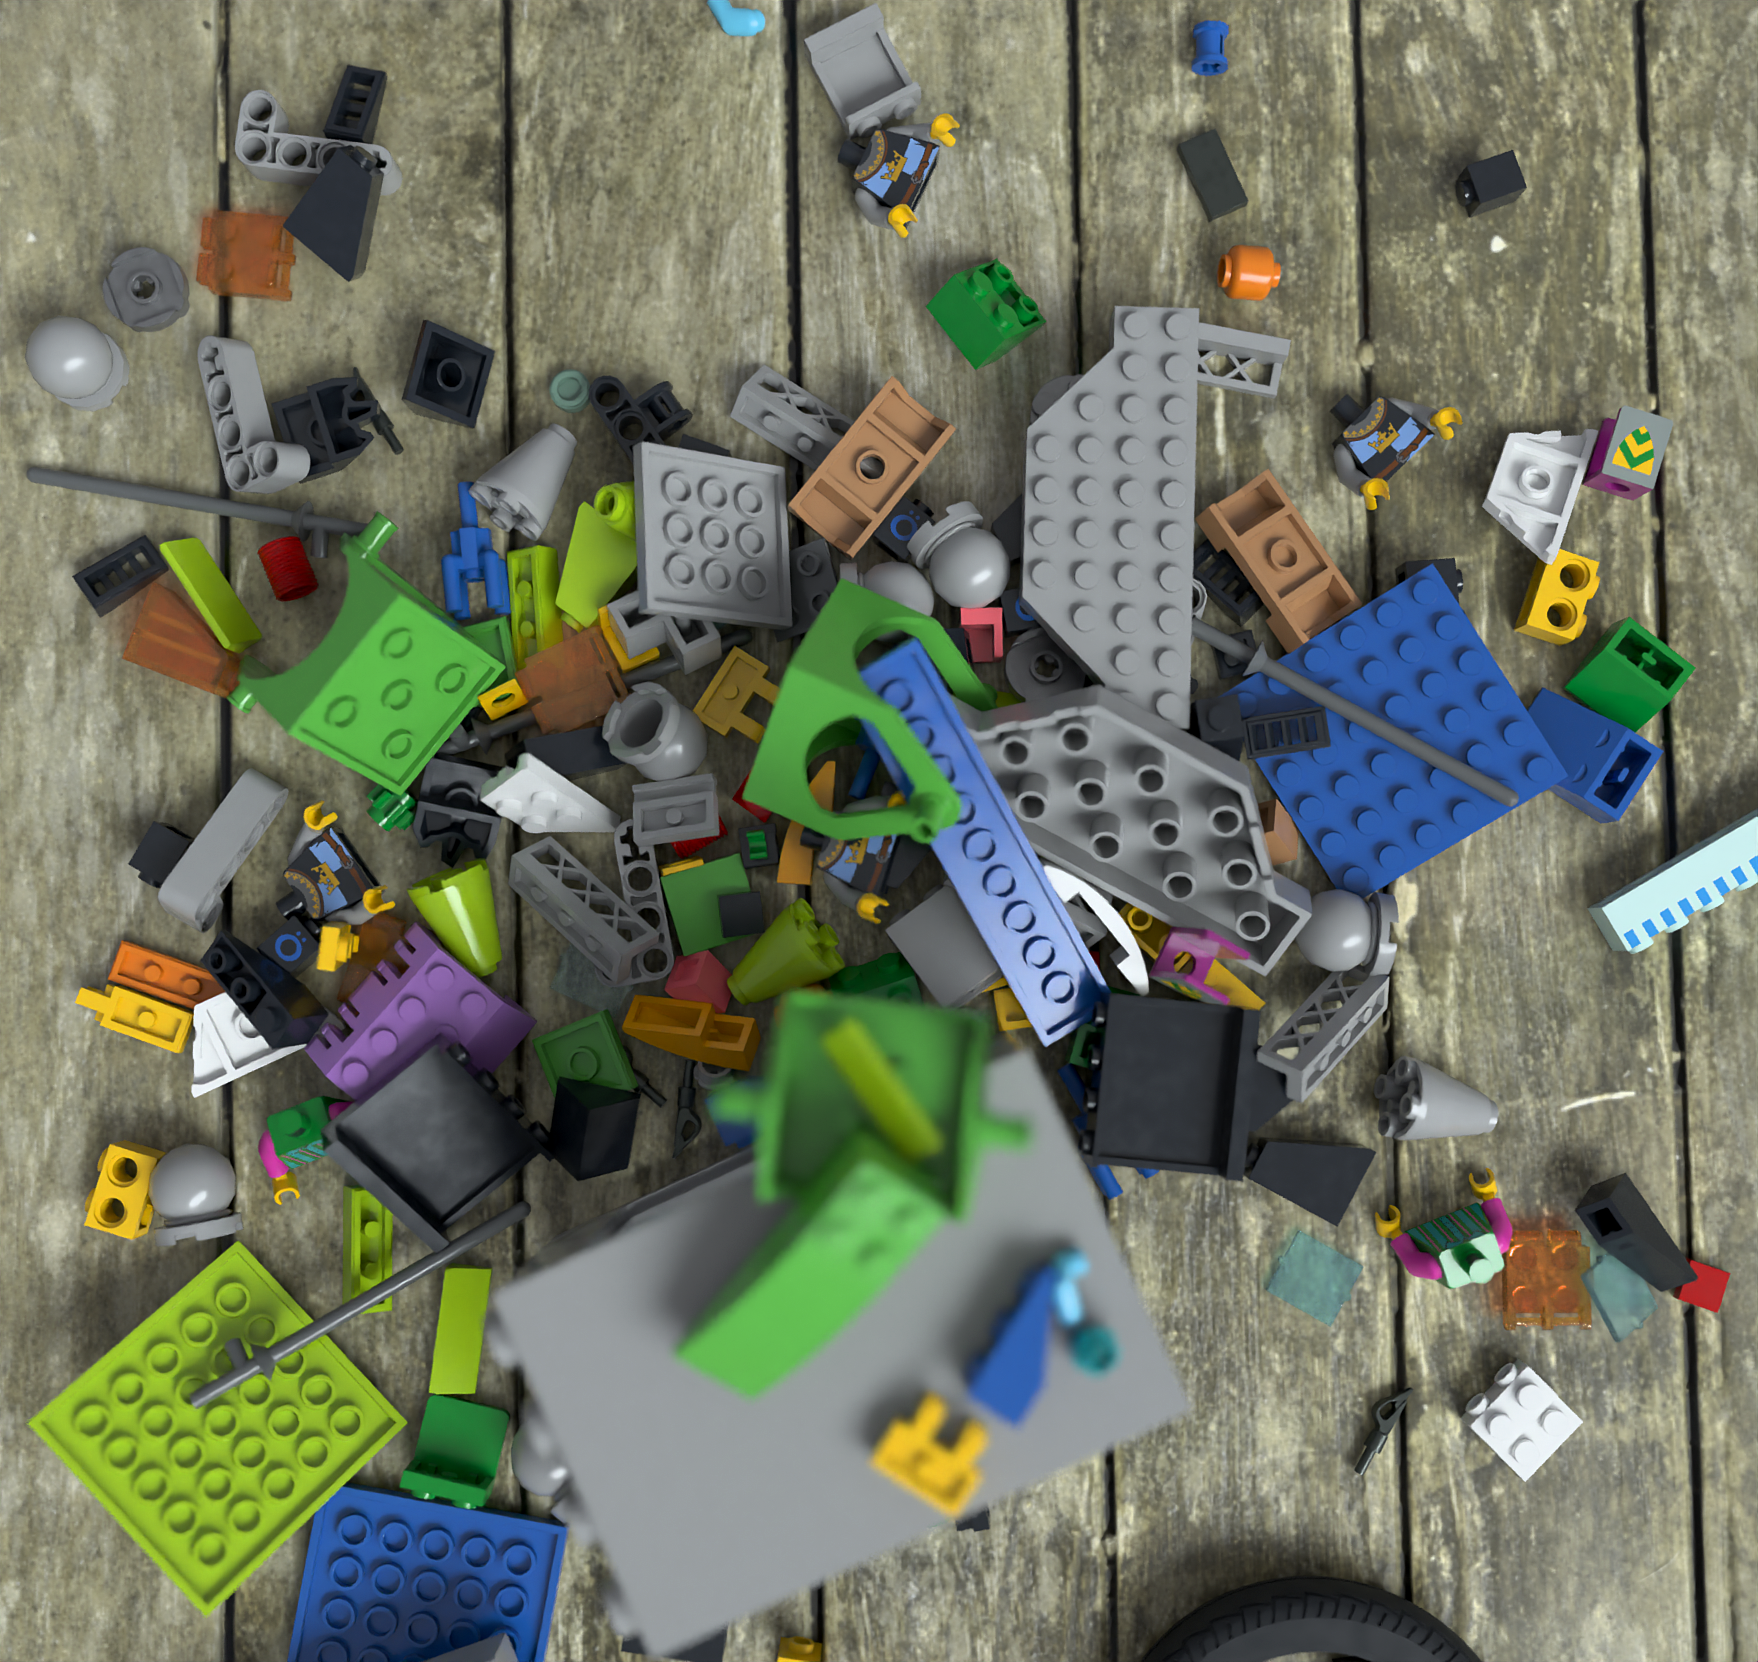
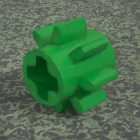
(391, 809)

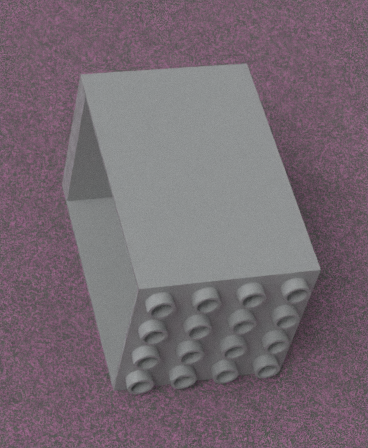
(746, 1501)

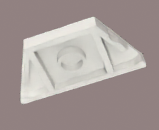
(1538, 486)
(545, 800)
(230, 1045)

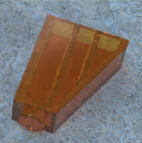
(180, 644)

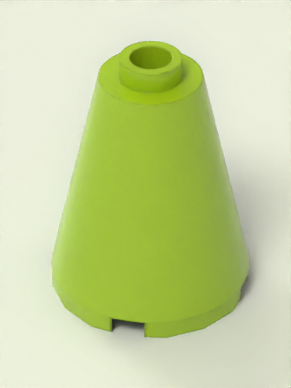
(462, 914)

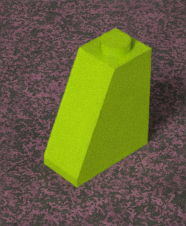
(596, 569)

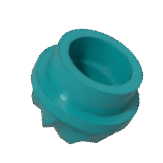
(1094, 1349)

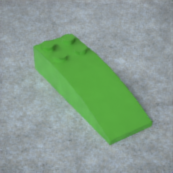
(815, 1269)

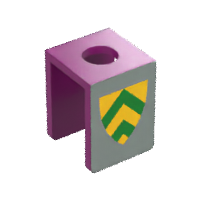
(1628, 453)
(1204, 948)

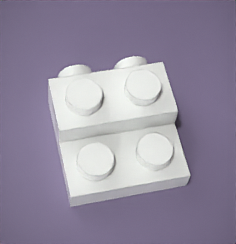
(1521, 1418)

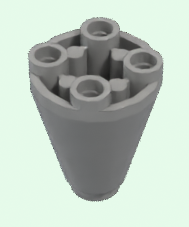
(527, 482)
(1429, 1104)

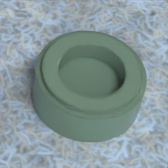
(570, 391)

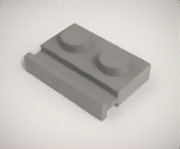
(675, 810)

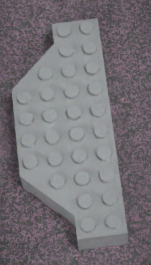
(1115, 512)
(1142, 814)

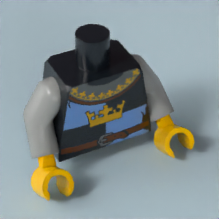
(896, 170)
(1383, 440)
(857, 867)
(329, 875)

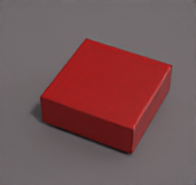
(1707, 1290)

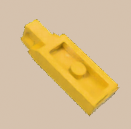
(336, 945)
(139, 1016)

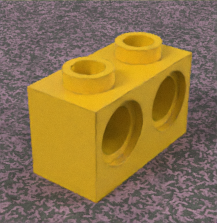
(1548, 592)
(131, 1191)

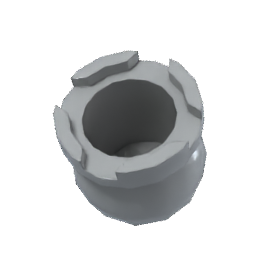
(76, 362)
(963, 561)
(897, 582)
(656, 733)
(1350, 932)
(192, 1194)
(540, 1474)

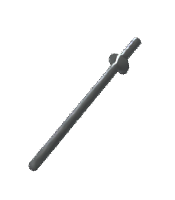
(301, 520)
(1259, 661)
(485, 733)
(266, 1358)

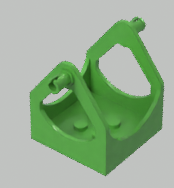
(384, 677)
(817, 712)
(814, 1111)

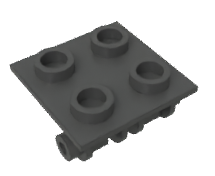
(811, 586)

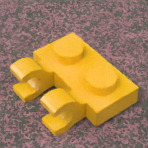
(732, 691)
(928, 1466)

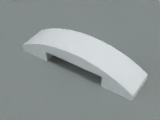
(1126, 957)

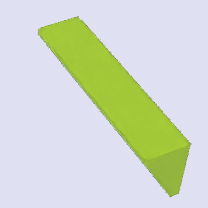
(211, 593)
(533, 594)
(881, 1091)
(365, 1245)
(460, 1329)

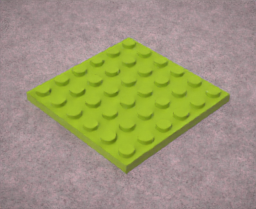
(237, 1477)

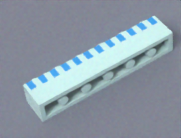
(1680, 887)

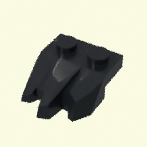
(327, 424)
(452, 809)

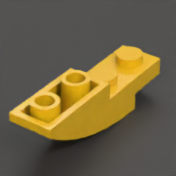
(1150, 936)

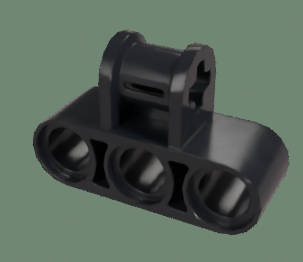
(644, 411)

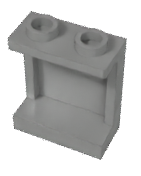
(862, 73)
(944, 948)

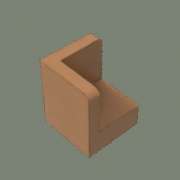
(1279, 831)

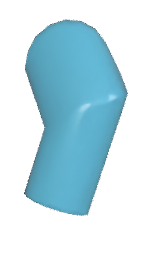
(737, 20)
(1064, 1291)

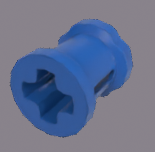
(1210, 48)

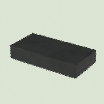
(1212, 175)

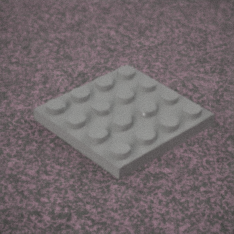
(711, 537)

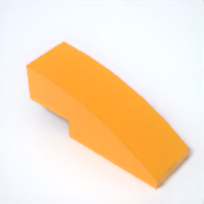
(797, 860)
(693, 1031)

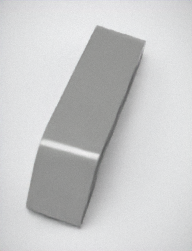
(284, 147)
(242, 421)
(220, 849)
(639, 901)

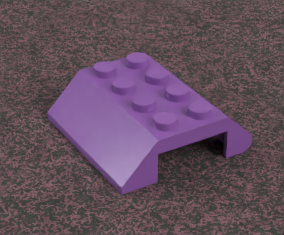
(409, 1010)

